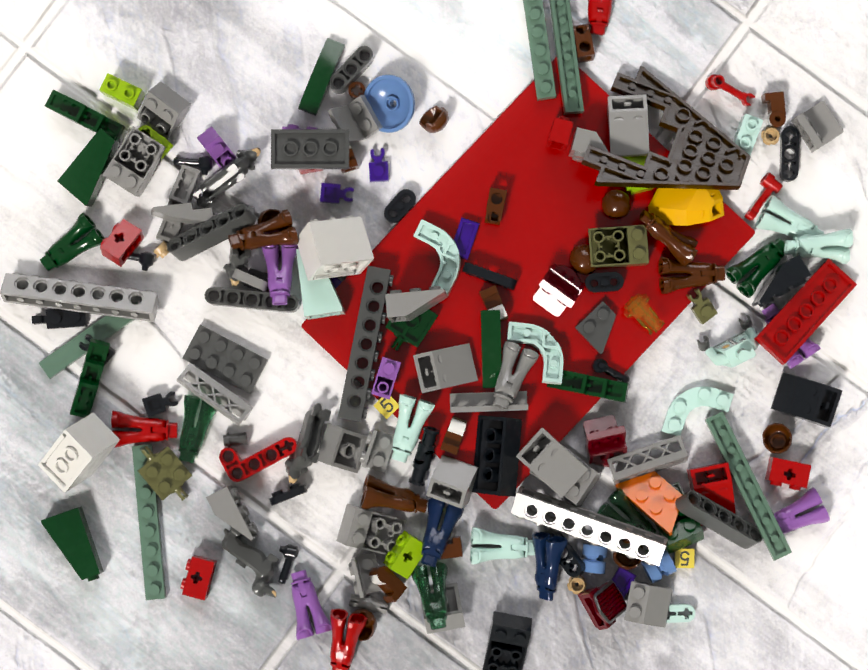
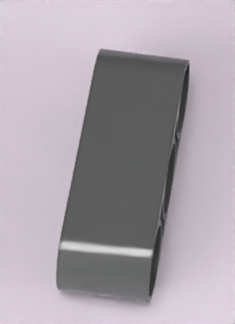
(354, 60)

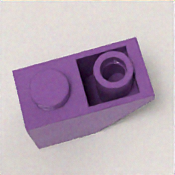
(216, 147)
(386, 378)

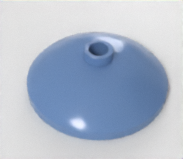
(381, 95)

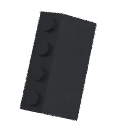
(496, 455)

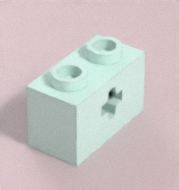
(747, 132)

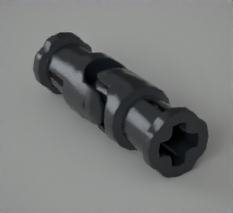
(424, 455)

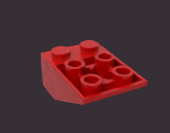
(714, 483)

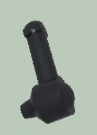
(204, 163)
(145, 259)
(600, 366)
(290, 553)

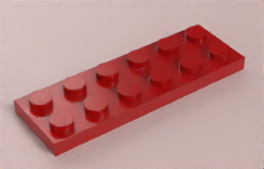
(805, 311)

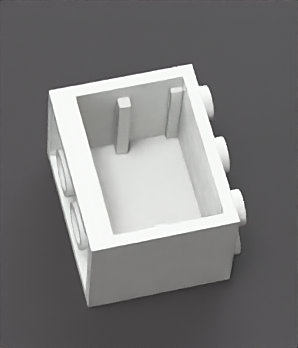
(334, 248)
(78, 452)

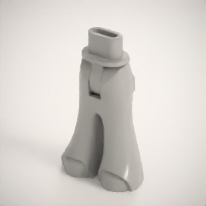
(508, 384)

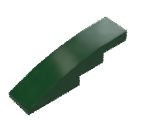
(320, 77)
(82, 114)
(490, 347)
(89, 378)
(593, 386)

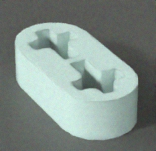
(679, 617)

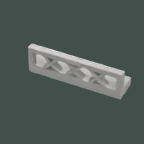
(216, 392)
(484, 402)
(650, 466)

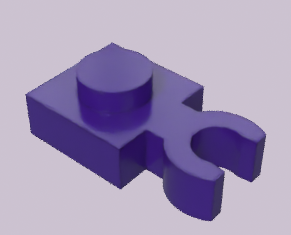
(378, 170)
(332, 193)

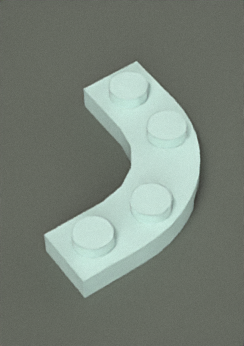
(448, 253)
(545, 343)
(691, 399)

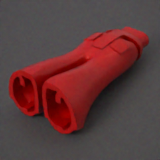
(599, 15)
(152, 429)
(343, 651)

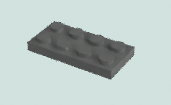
(309, 148)
(225, 359)

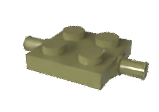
(164, 473)

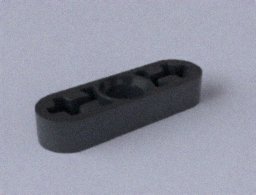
(785, 140)
(489, 276)
(568, 567)

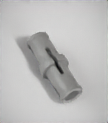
(368, 604)

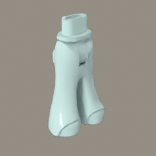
(797, 224)
(829, 245)
(404, 436)
(511, 546)

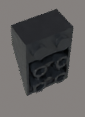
(788, 274)
(806, 399)
(507, 642)

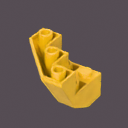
(687, 206)

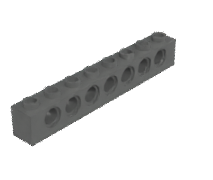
(373, 276)

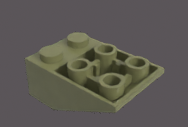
(618, 246)

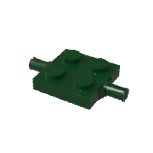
(412, 331)

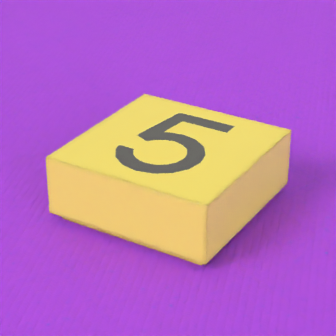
(386, 406)
(684, 558)

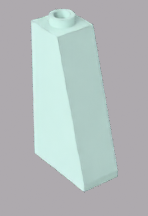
(318, 296)

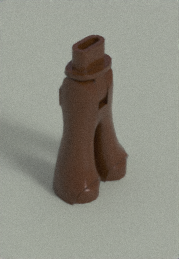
(271, 232)
(679, 245)
(699, 274)
(381, 494)

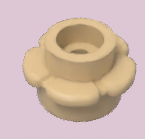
(770, 131)
(161, 250)
(576, 589)

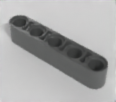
(211, 232)
(242, 301)
(718, 519)

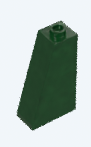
(86, 172)
(75, 541)

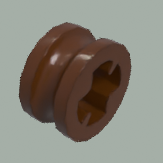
(352, 86)

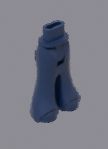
(436, 541)
(548, 556)

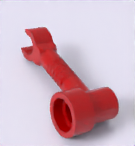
(721, 84)
(770, 185)

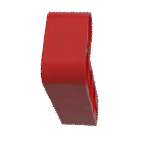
(261, 456)

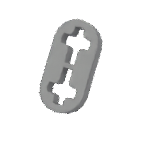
(250, 279)

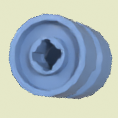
(594, 558)
(665, 568)

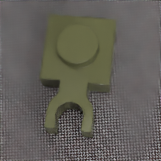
(703, 307)

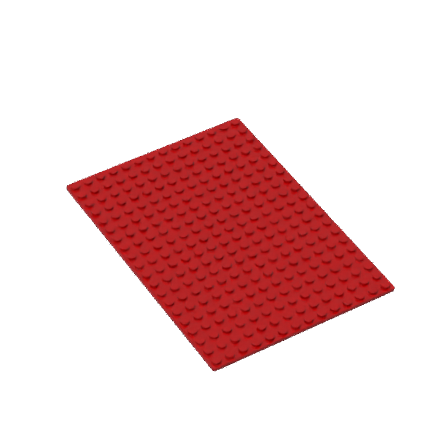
(542, 220)

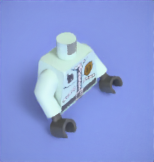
(733, 350)

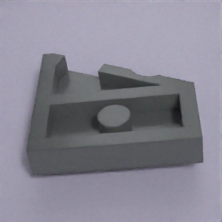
(597, 326)

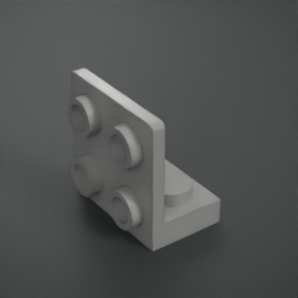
(356, 117)
(817, 126)
(378, 451)
(361, 567)

